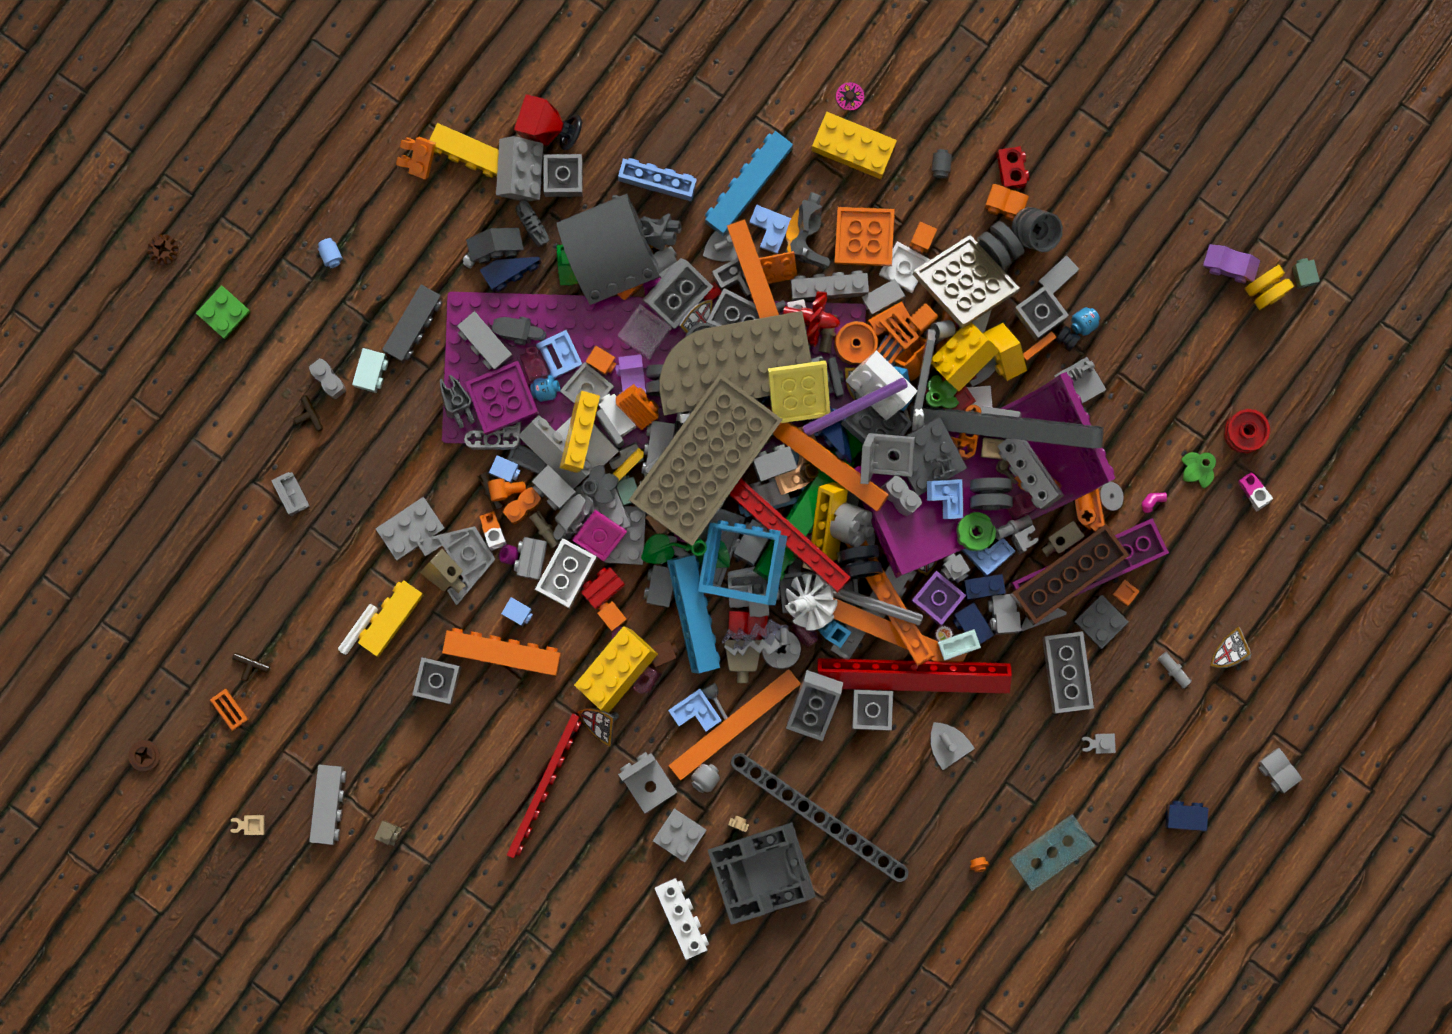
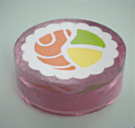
(943, 632)

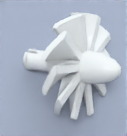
(811, 608)

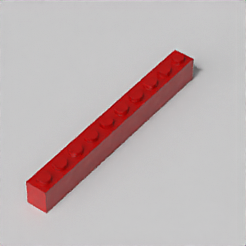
(907, 676)

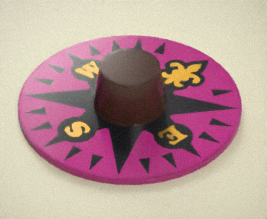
(850, 96)

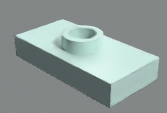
(959, 644)

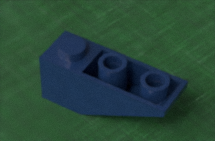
(504, 271)
(837, 437)

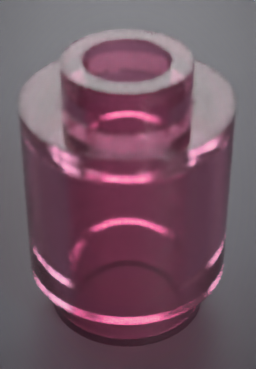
(805, 637)

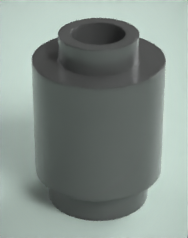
(941, 163)

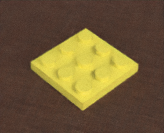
(799, 391)

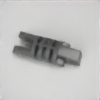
(532, 223)

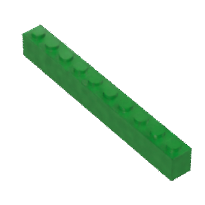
(803, 512)

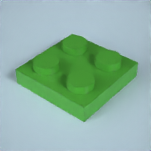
(223, 312)

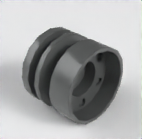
(1037, 229)

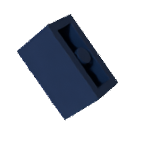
(984, 587)
(970, 619)
(1186, 817)

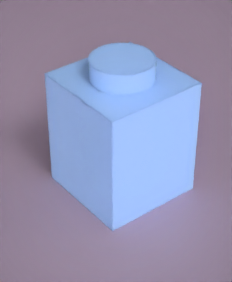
(505, 469)
(517, 612)

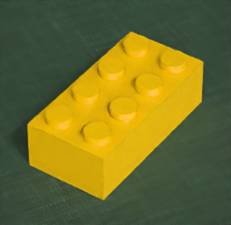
(853, 145)
(616, 669)

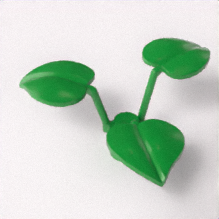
(659, 550)

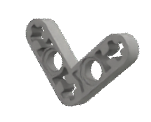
(507, 433)

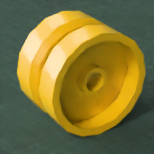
(1269, 287)

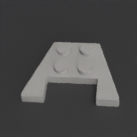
(467, 551)

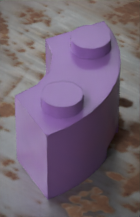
(1231, 263)
(631, 372)

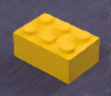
(964, 356)

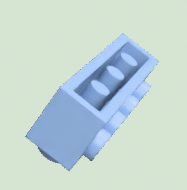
(657, 179)

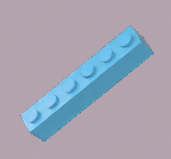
(749, 183)
(693, 614)

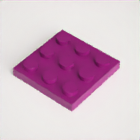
(502, 397)

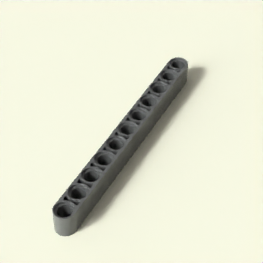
(1016, 427)
(828, 821)

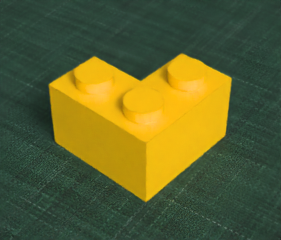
(1010, 357)

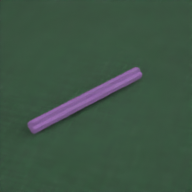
(855, 406)

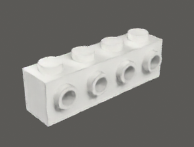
(681, 919)

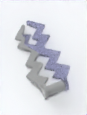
(749, 639)

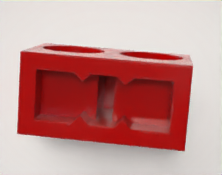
(1007, 168)

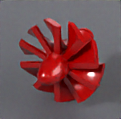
(816, 318)

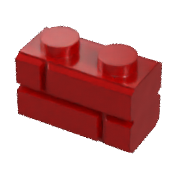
(602, 588)

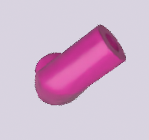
(1151, 500)

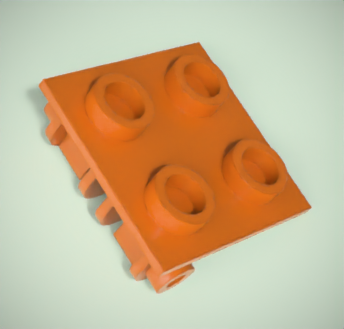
(779, 267)

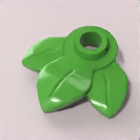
(942, 390)
(1196, 470)

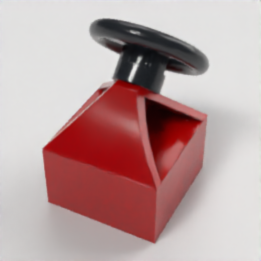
(542, 123)

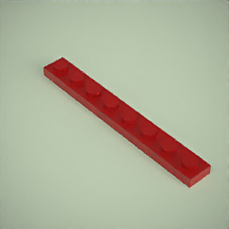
(796, 541)
(541, 793)

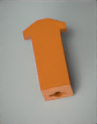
(1092, 503)

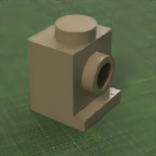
(388, 833)

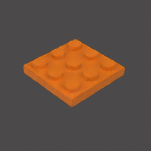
(864, 236)

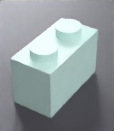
(370, 370)

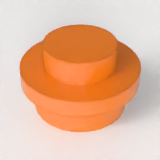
(979, 864)

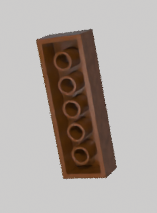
(1069, 574)

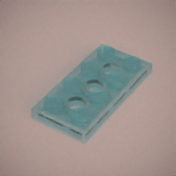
(1064, 856)

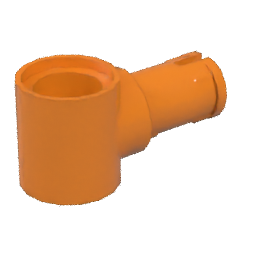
(500, 489)

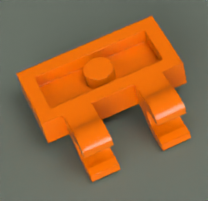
(421, 158)

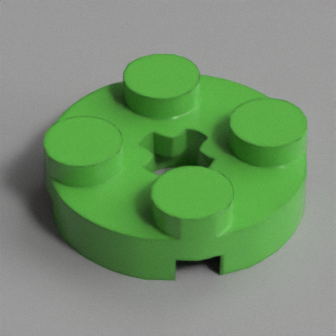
(984, 526)

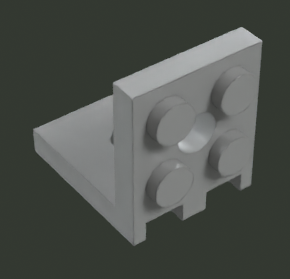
(877, 460)
(639, 774)

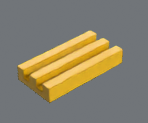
(628, 464)

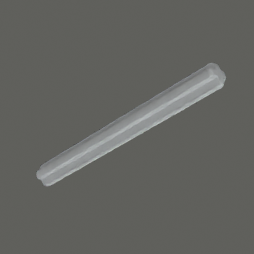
(876, 605)

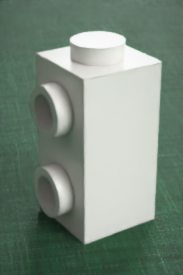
(617, 417)

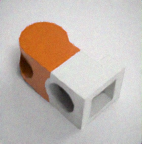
(492, 531)

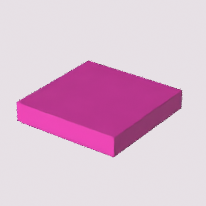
(599, 535)

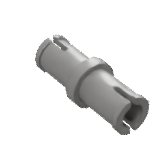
(1013, 527)
(1174, 670)

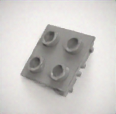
(1085, 379)

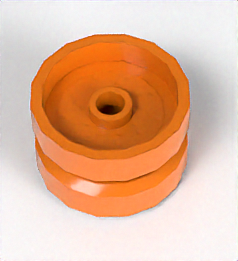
(844, 342)

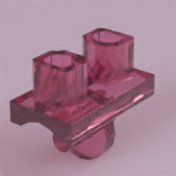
(533, 364)

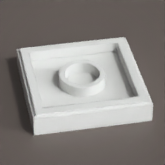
(903, 264)

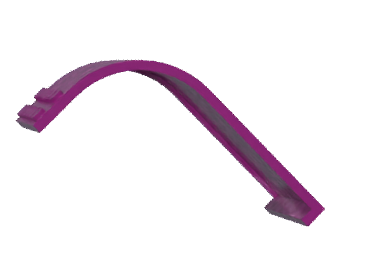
(927, 537)

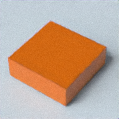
(1126, 593)

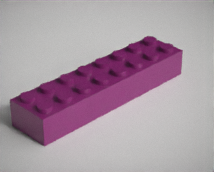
(1141, 543)

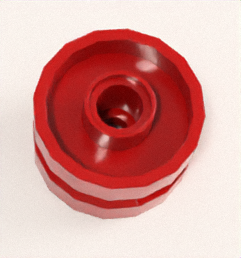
(1255, 423)

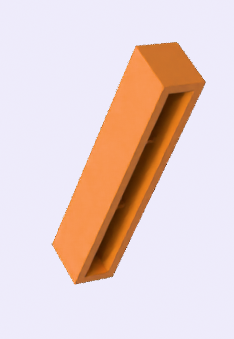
(501, 652)

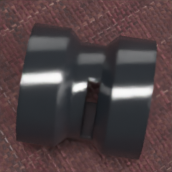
(1068, 339)

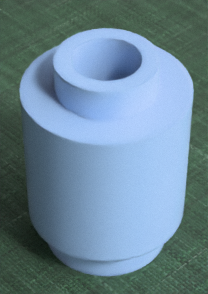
(329, 253)

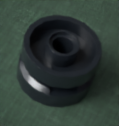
(859, 561)

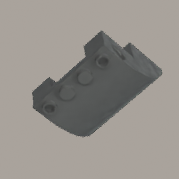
(608, 249)
(761, 873)

